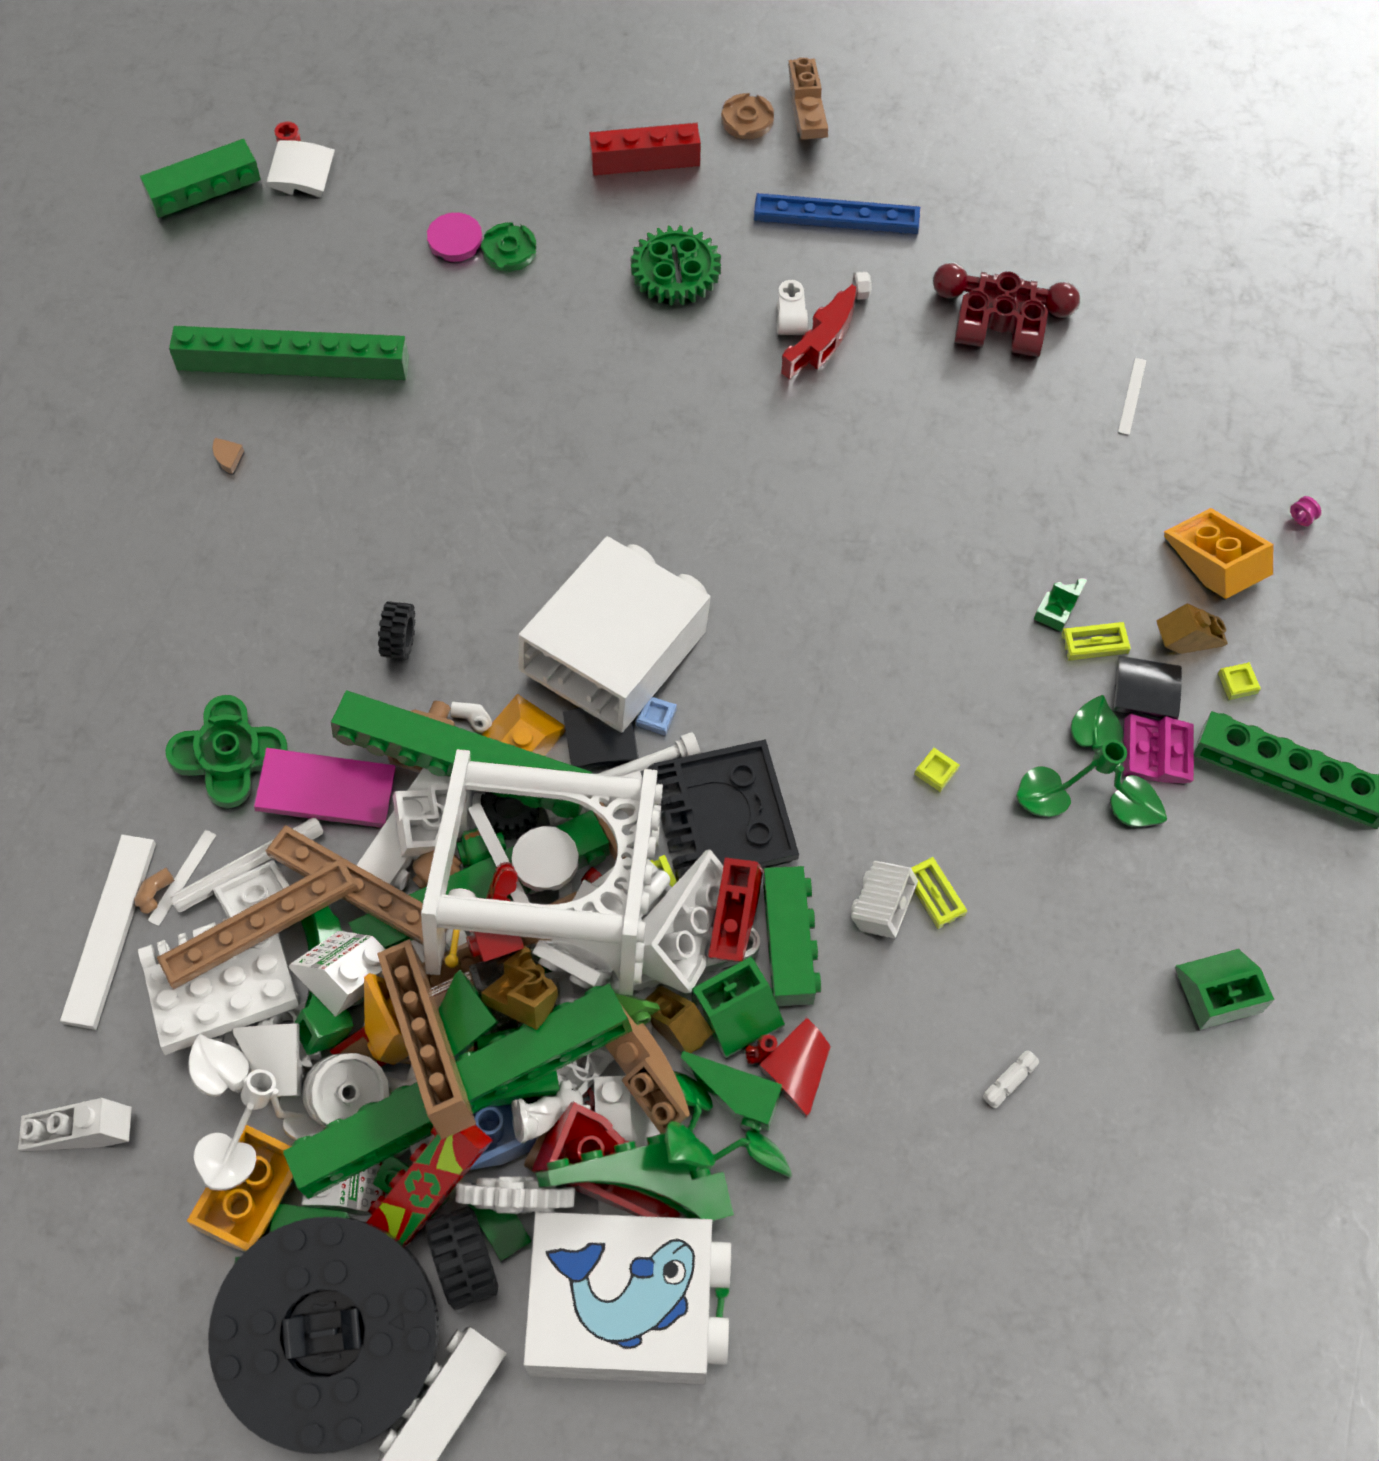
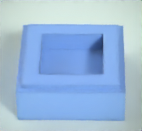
(656, 716)

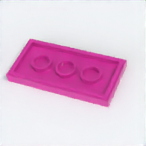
(325, 788)

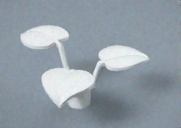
(214, 1069)

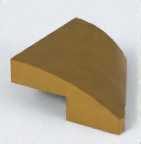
(522, 991)

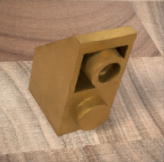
(1191, 630)

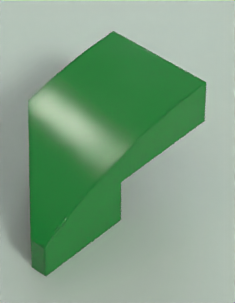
(1059, 604)
(502, 1231)

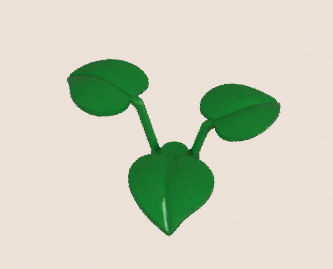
(1099, 728)
(686, 1148)

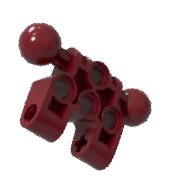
(1004, 305)

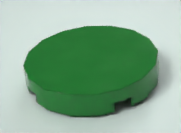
(509, 247)

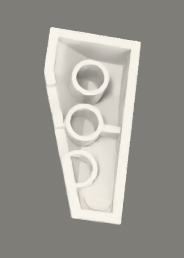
(682, 926)
(626, 1115)

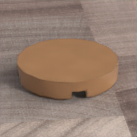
(747, 116)

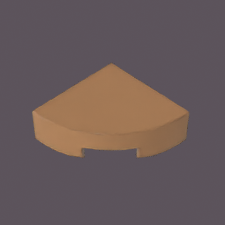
(227, 454)

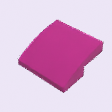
(1159, 749)

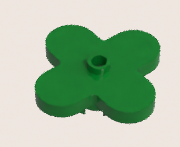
(203, 750)

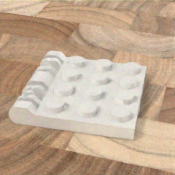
(224, 998)

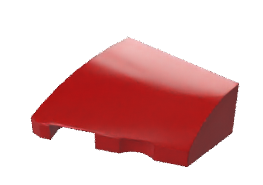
(799, 1065)

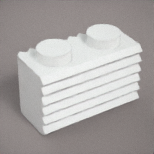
(884, 899)

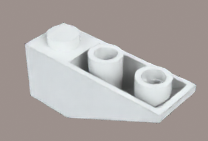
(76, 1126)

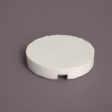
(545, 858)

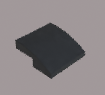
(1148, 688)
(596, 743)

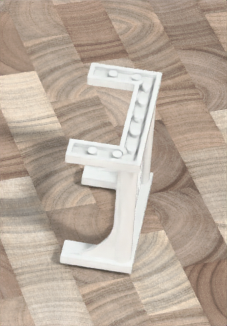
(608, 934)

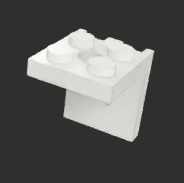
(584, 966)

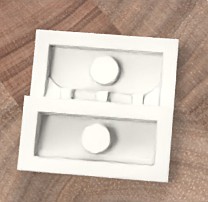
(300, 167)

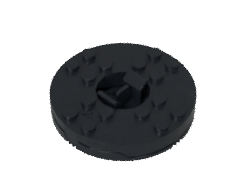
(323, 1334)

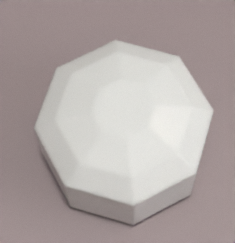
(863, 283)

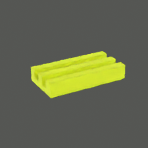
(1096, 646)
(948, 915)

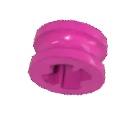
(1305, 511)

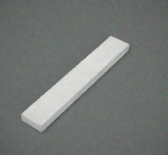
(107, 933)

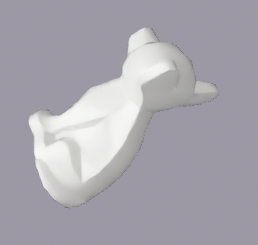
(539, 1117)

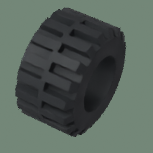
(461, 1257)

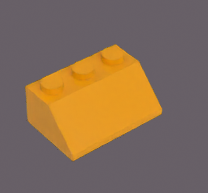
(243, 1212)

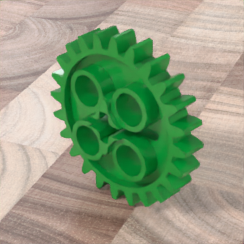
(655, 268)

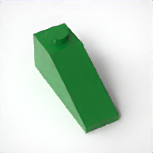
(741, 1094)

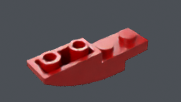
(824, 338)

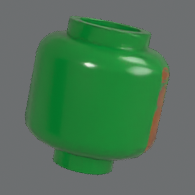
(473, 848)

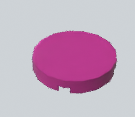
(454, 236)

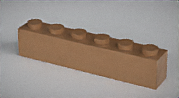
(426, 1040)

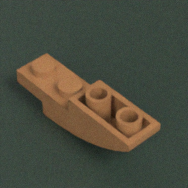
(806, 99)
(649, 1076)

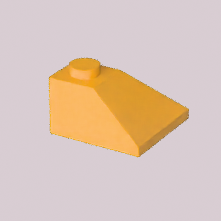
(526, 727)
(381, 1022)

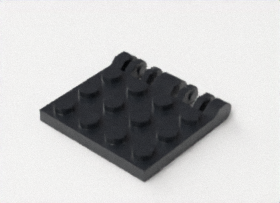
(728, 807)

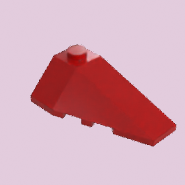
(585, 1131)

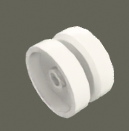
(327, 1080)

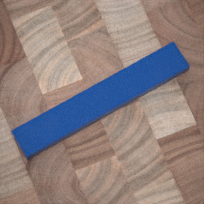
(837, 213)

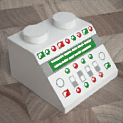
(338, 967)
(351, 1195)

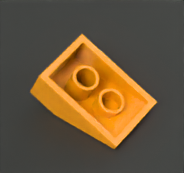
(1222, 552)

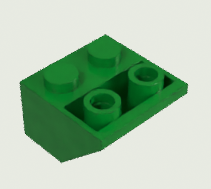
(1224, 988)
(738, 1006)

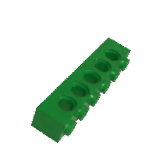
(1278, 774)

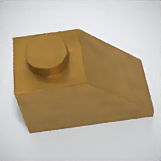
(679, 1020)

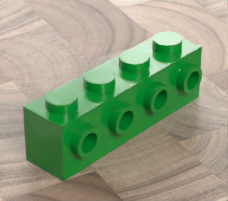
(200, 178)
(789, 936)

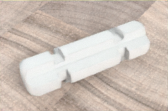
(1011, 1079)

